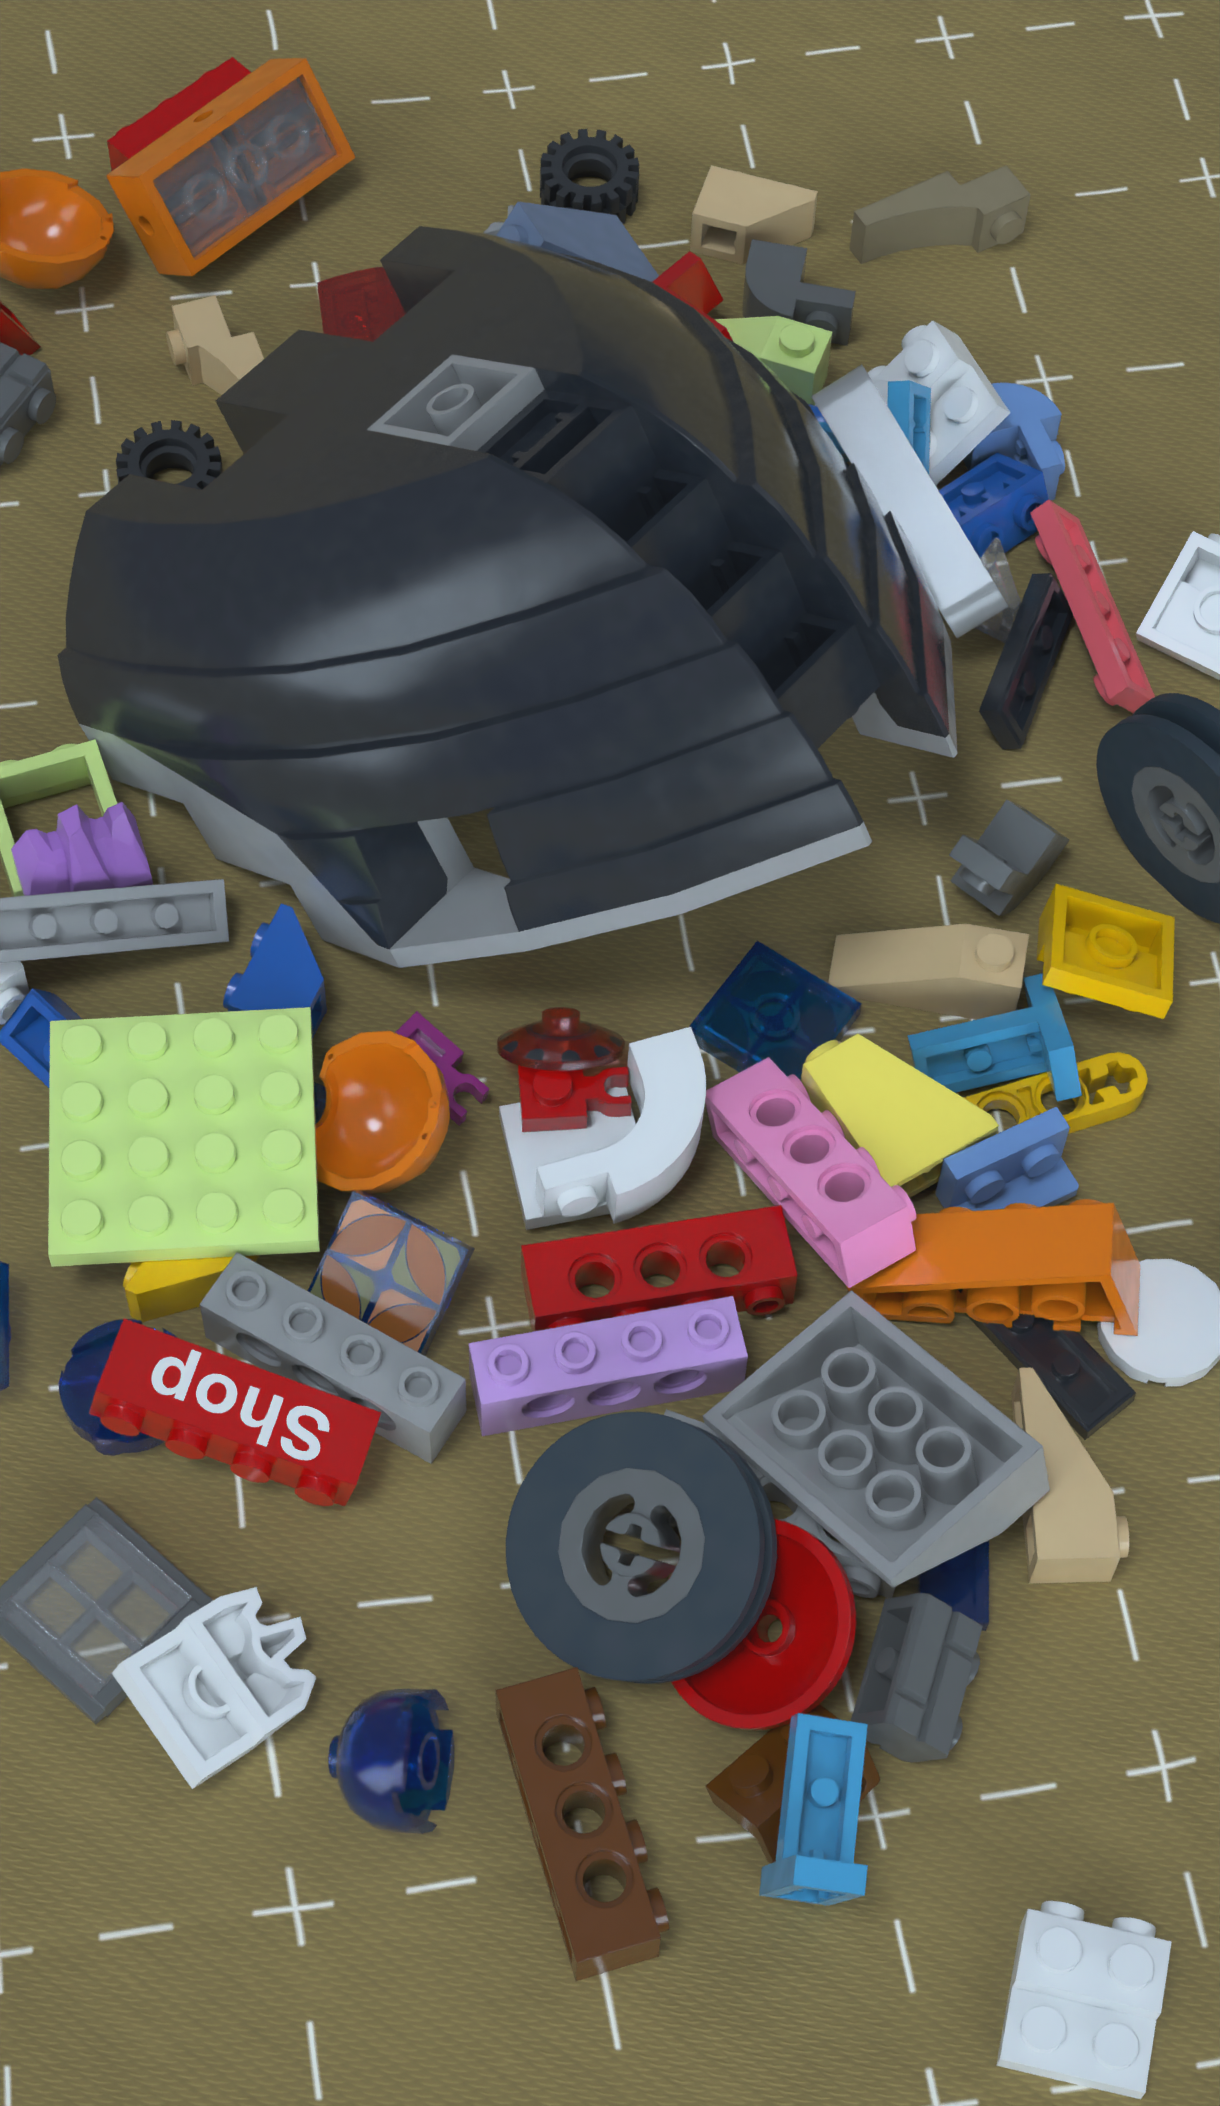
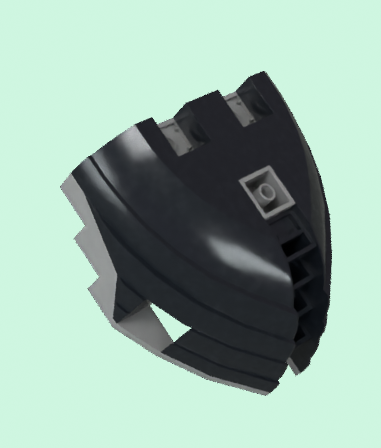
(517, 568)

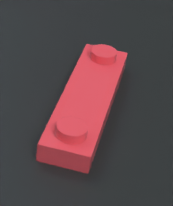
(1067, 549)

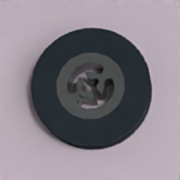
(1164, 795)
(613, 1623)

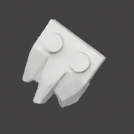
(217, 1684)

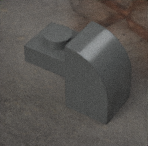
(777, 288)
(1007, 858)

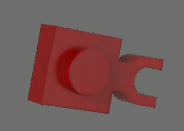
(562, 1098)

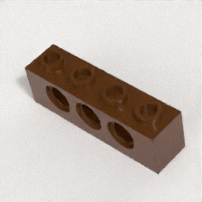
(594, 1932)

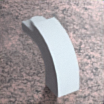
(655, 1154)

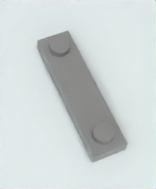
(112, 920)

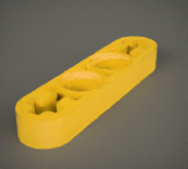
(1024, 1096)

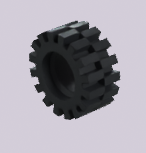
(590, 158)
(171, 450)

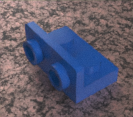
(996, 501)

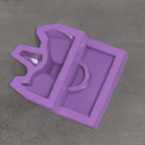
(83, 854)

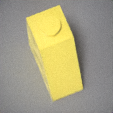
(893, 1110)

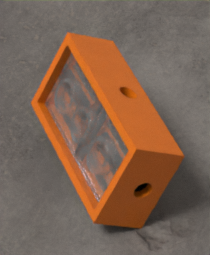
(231, 166)

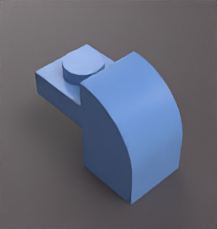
(1025, 434)

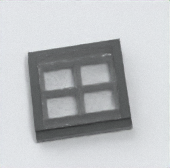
(91, 1604)

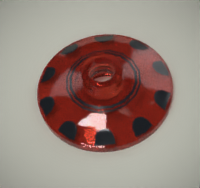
(560, 1042)

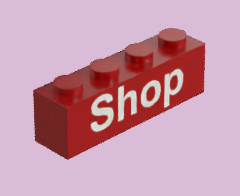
(234, 1414)

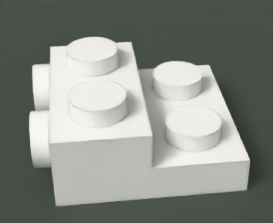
(962, 397)
(1187, 608)
(1084, 1999)

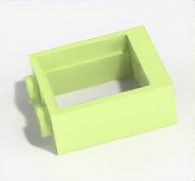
(46, 775)

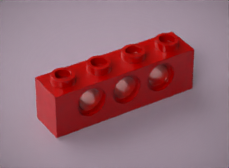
(684, 1250)

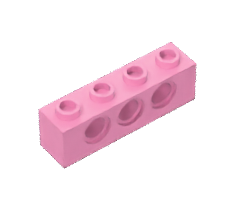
(812, 1171)

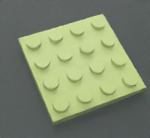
(182, 1137)

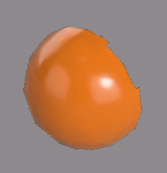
(49, 229)
(380, 1113)

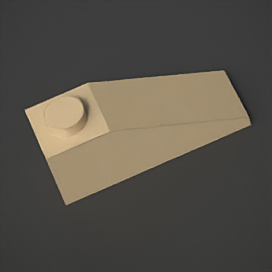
(933, 969)
(1075, 1525)

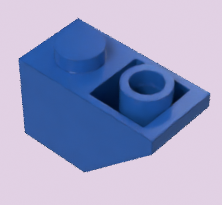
(280, 971)

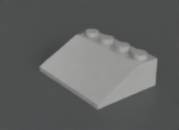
(882, 1443)

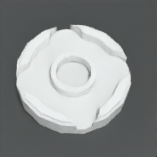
(1175, 1326)

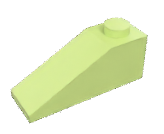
(788, 347)

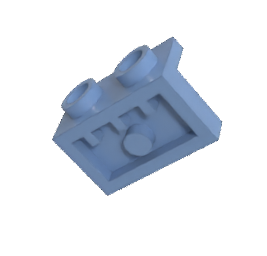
(1011, 1168)

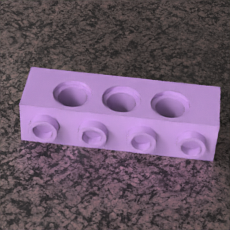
(607, 1365)

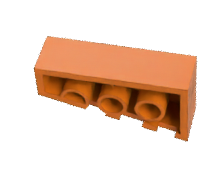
(1012, 1262)

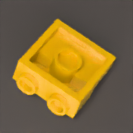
(1107, 951)

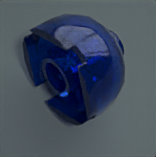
(395, 1759)

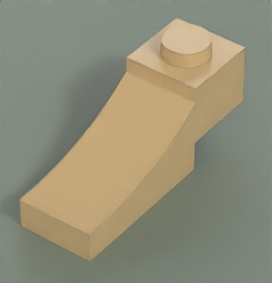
(206, 345)

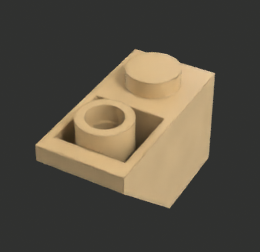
(748, 207)

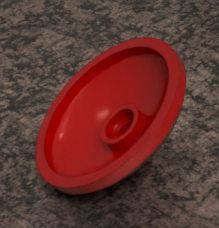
(771, 1681)

